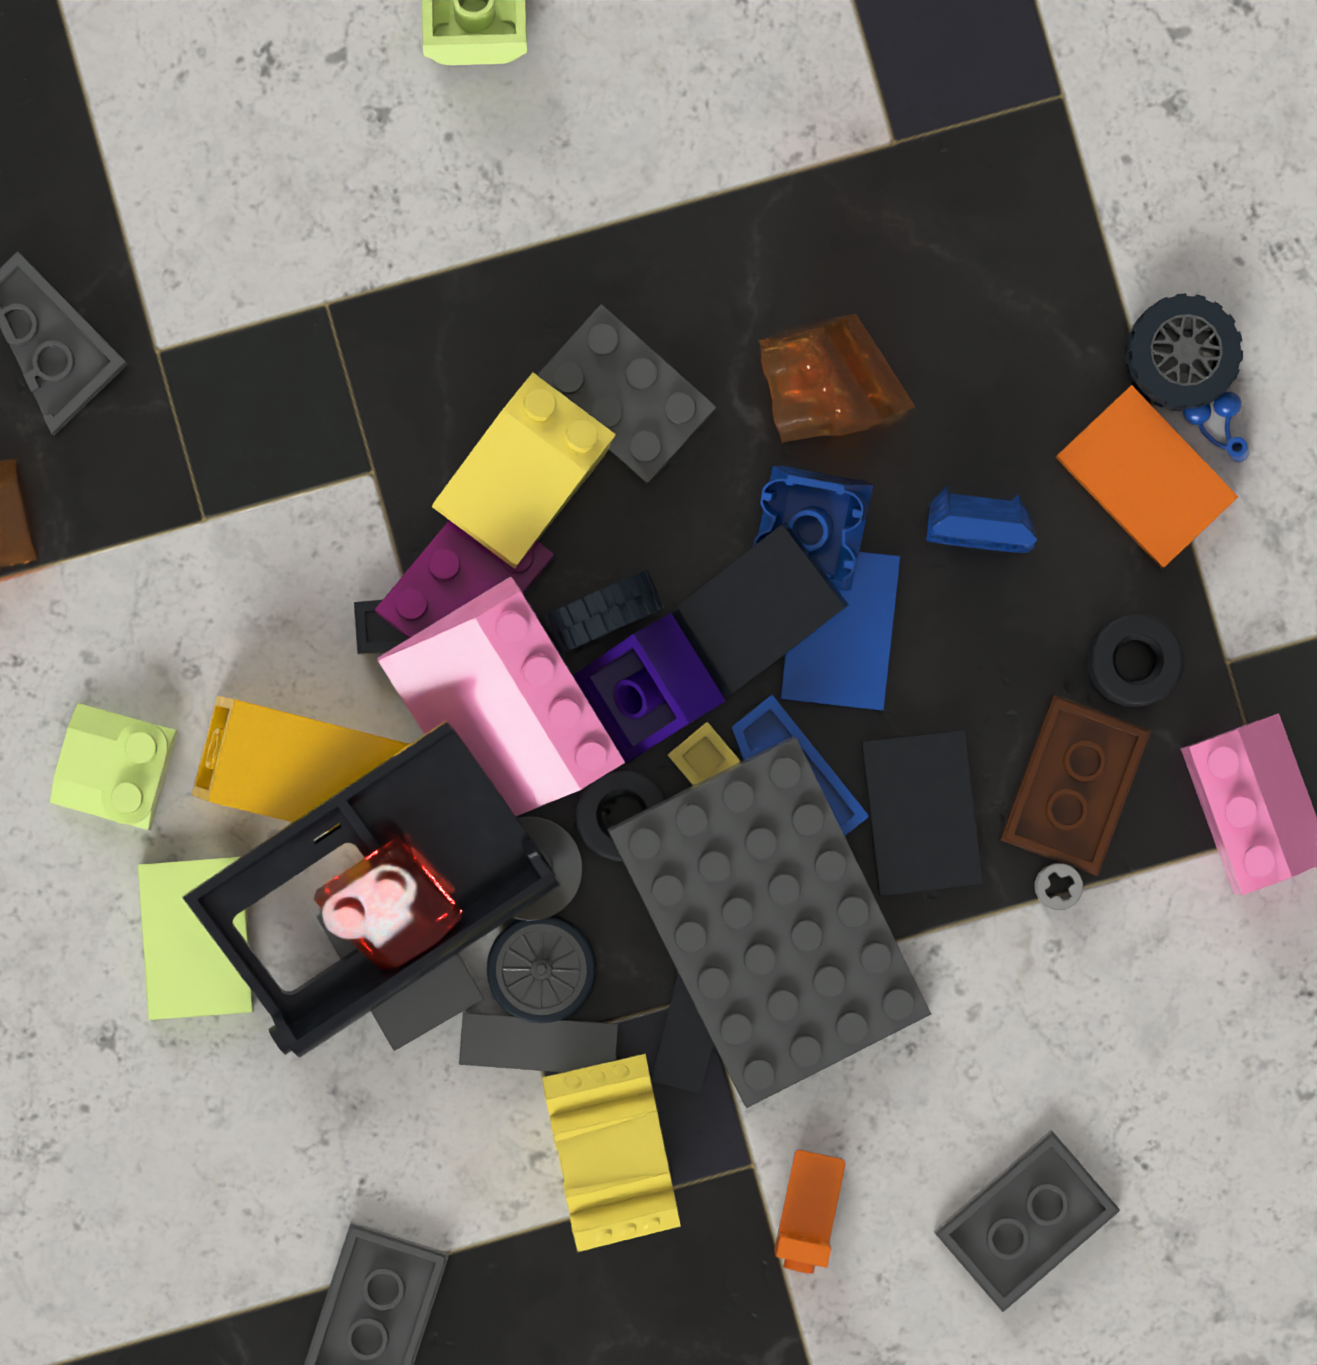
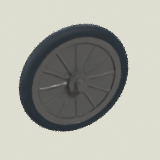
(541, 969)

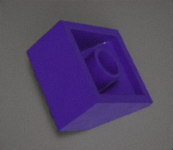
(648, 687)

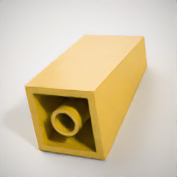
(281, 760)

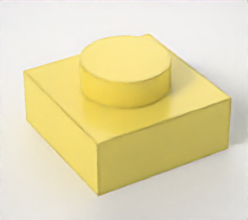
(703, 755)

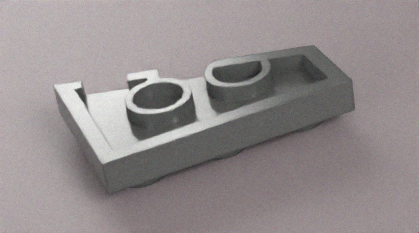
(53, 344)

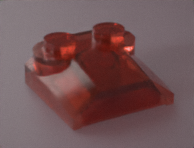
(388, 906)

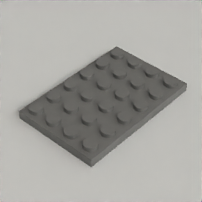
(769, 921)

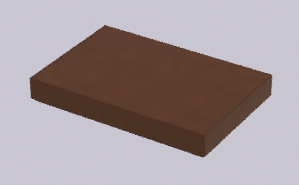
(1075, 785)

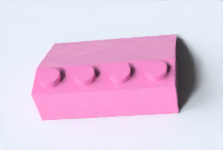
(505, 697)

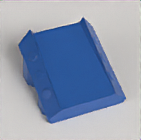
(823, 513)
(980, 523)

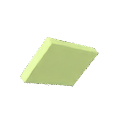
(182, 961)

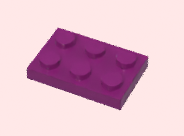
(449, 576)

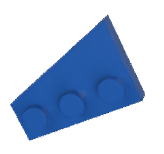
(770, 725)

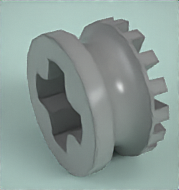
(1043, 883)

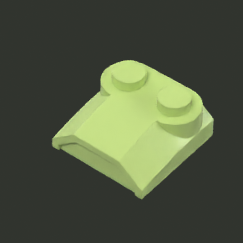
(474, 31)
(112, 766)

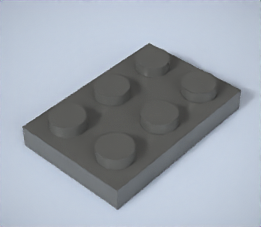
(629, 392)

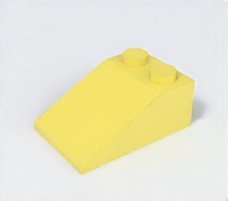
(524, 470)

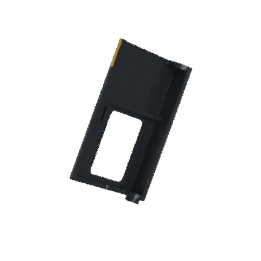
(451, 822)

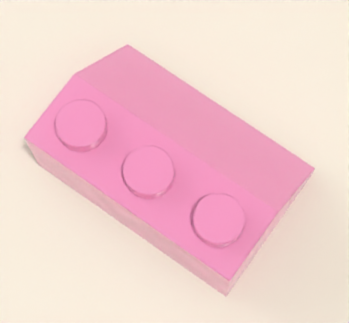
(1255, 804)

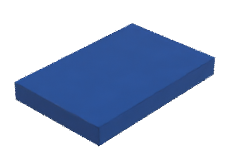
(850, 653)

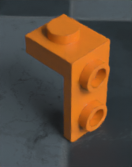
(809, 1211)

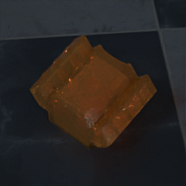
(829, 380)

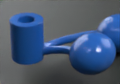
(1225, 406)

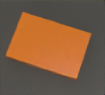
(1146, 477)

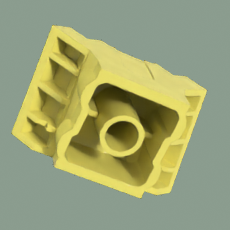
(611, 1152)

